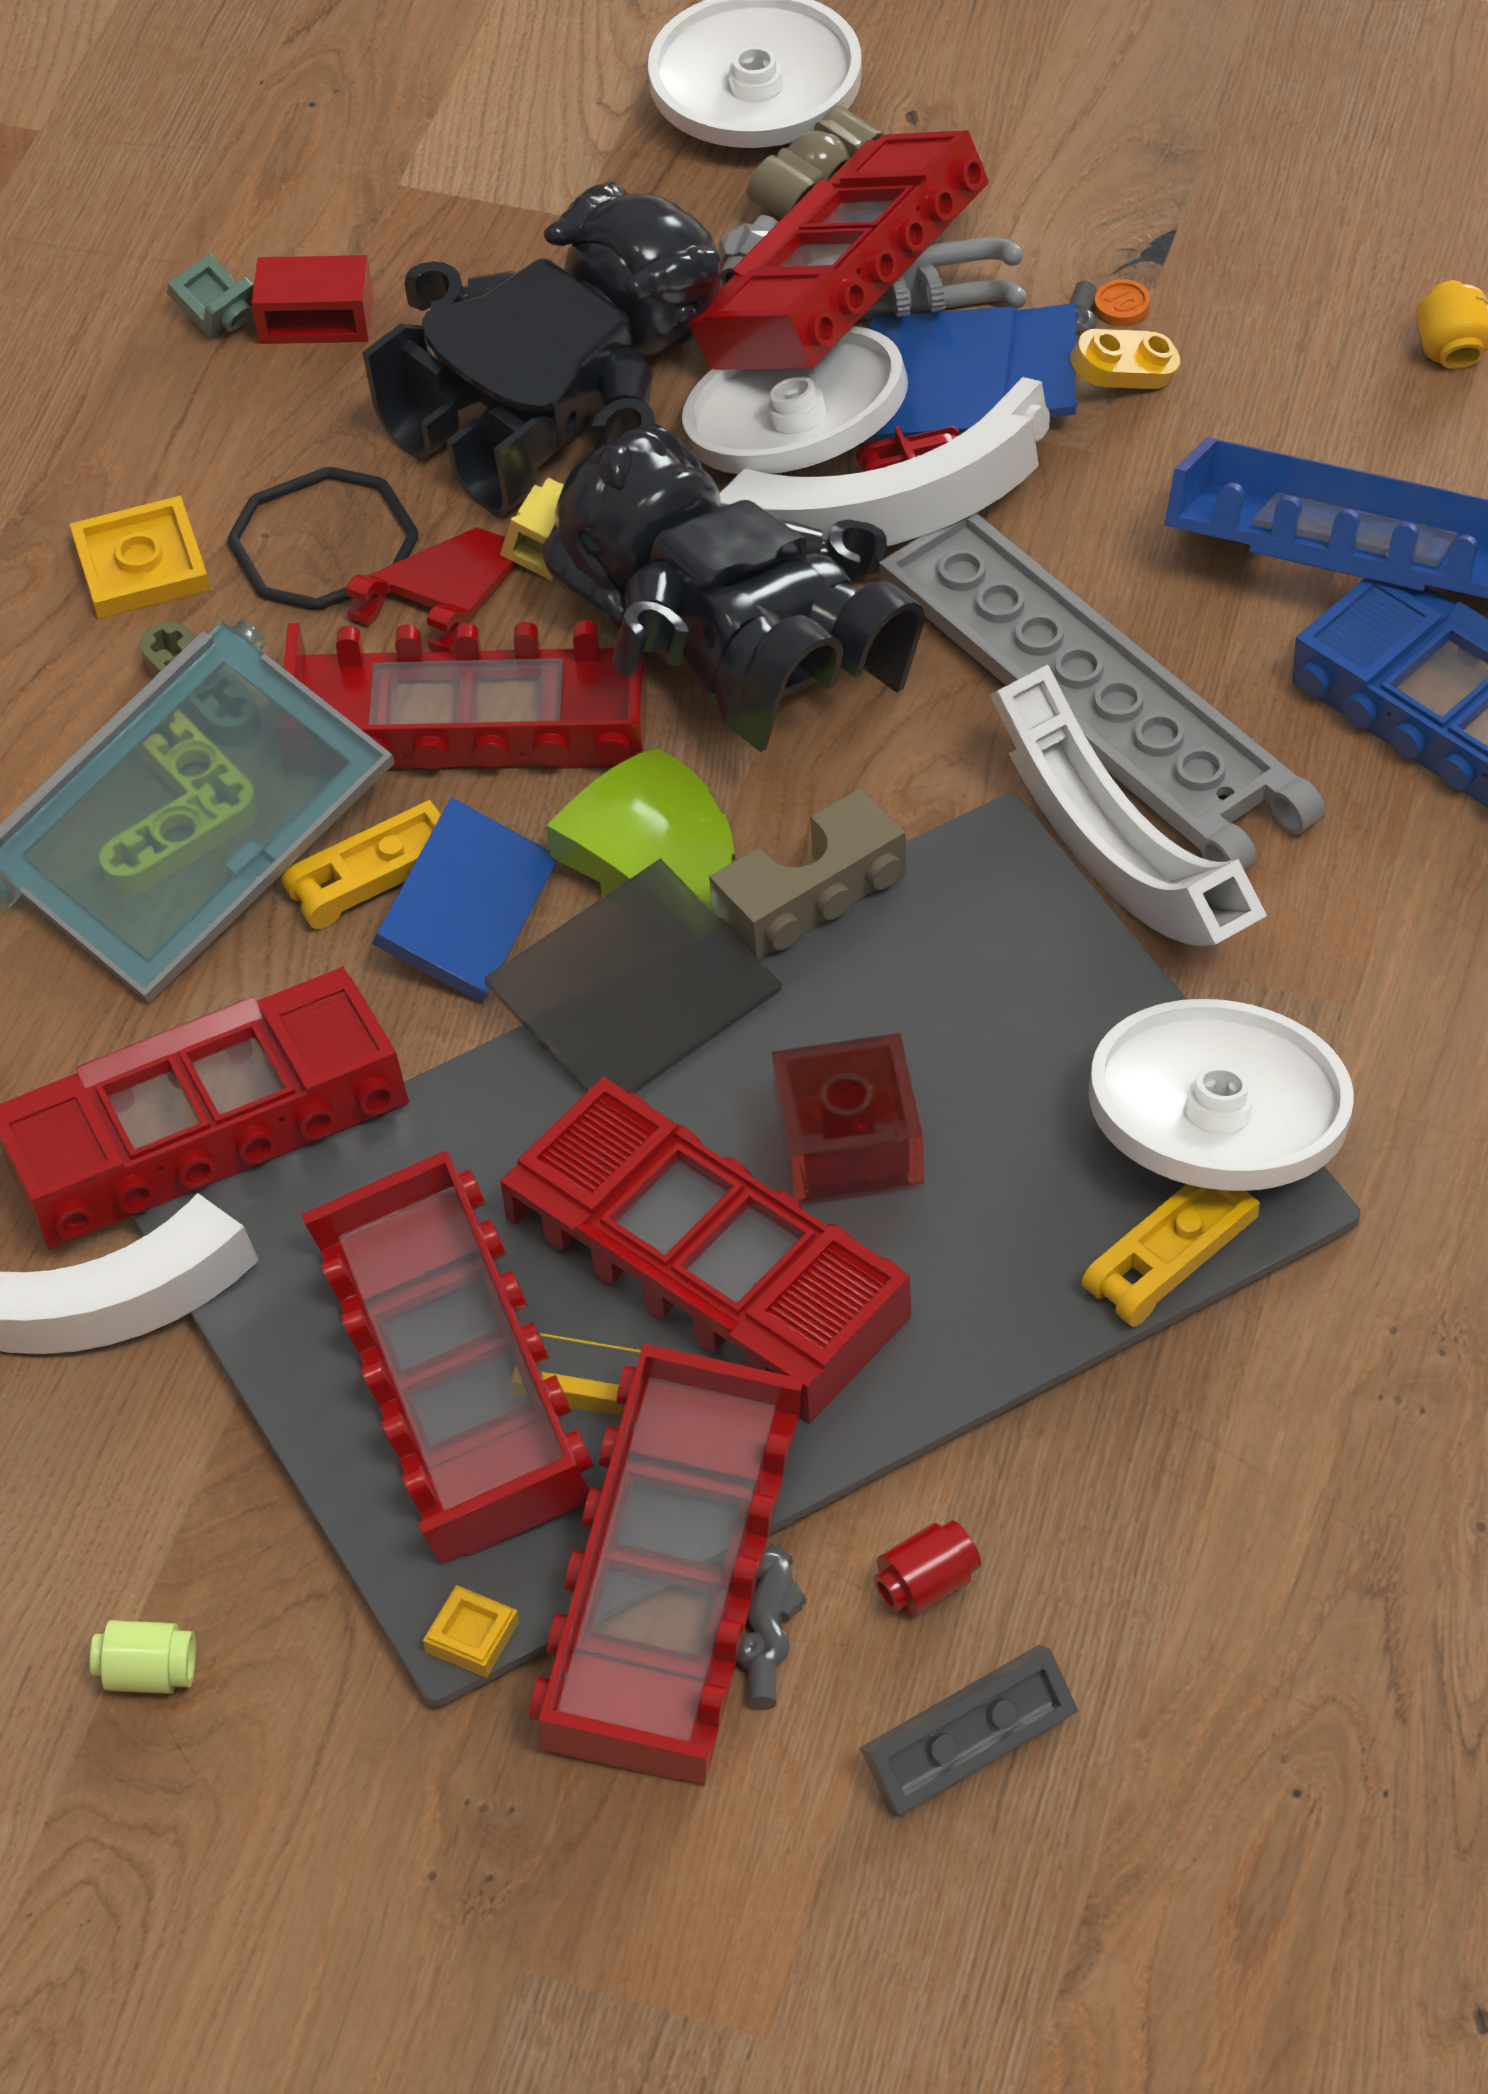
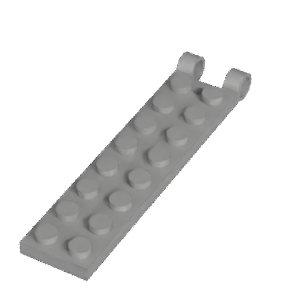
(1130, 707)

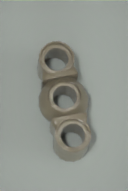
(812, 156)

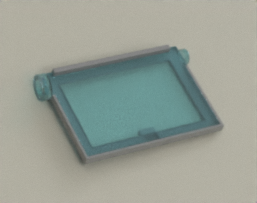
(185, 808)

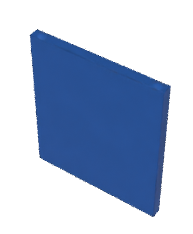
(1043, 352)
(952, 364)

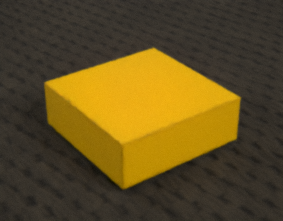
(471, 1631)

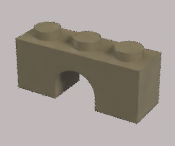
(774, 904)

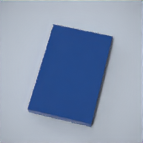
(465, 899)

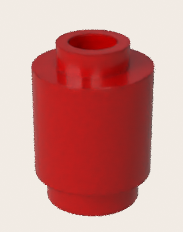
(926, 1568)

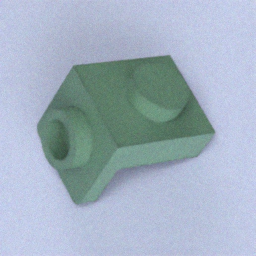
(212, 296)

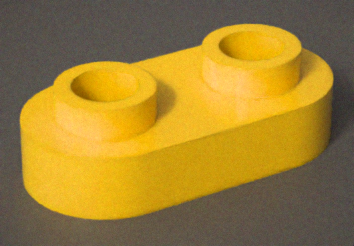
(1125, 358)

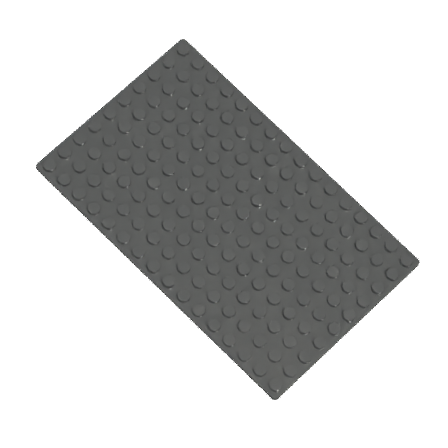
(1001, 992)

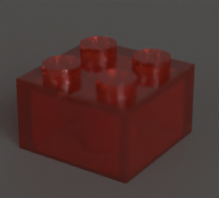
(848, 1117)

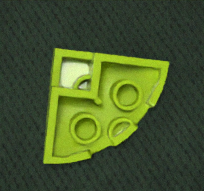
(642, 814)

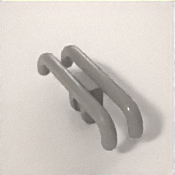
(922, 289)

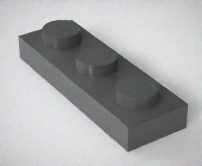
(969, 1729)

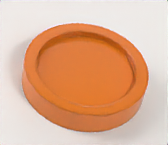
(1122, 302)

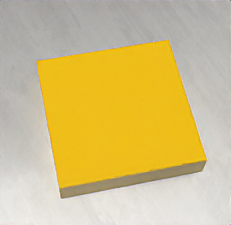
(139, 557)

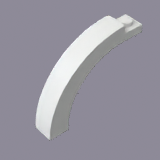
(923, 491)
(1130, 858)
(128, 1290)

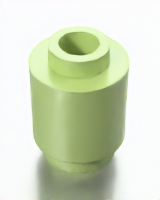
(143, 1657)

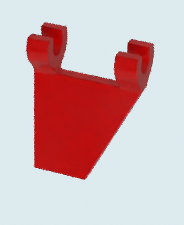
(448, 577)

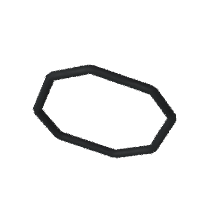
(293, 485)

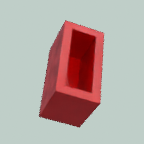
(312, 299)

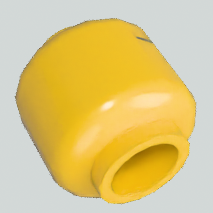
(1453, 324)

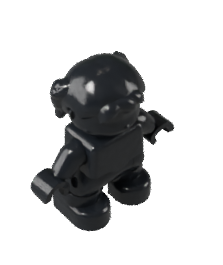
(544, 342)
(728, 587)

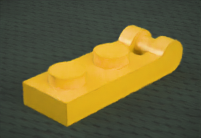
(360, 865)
(1168, 1248)

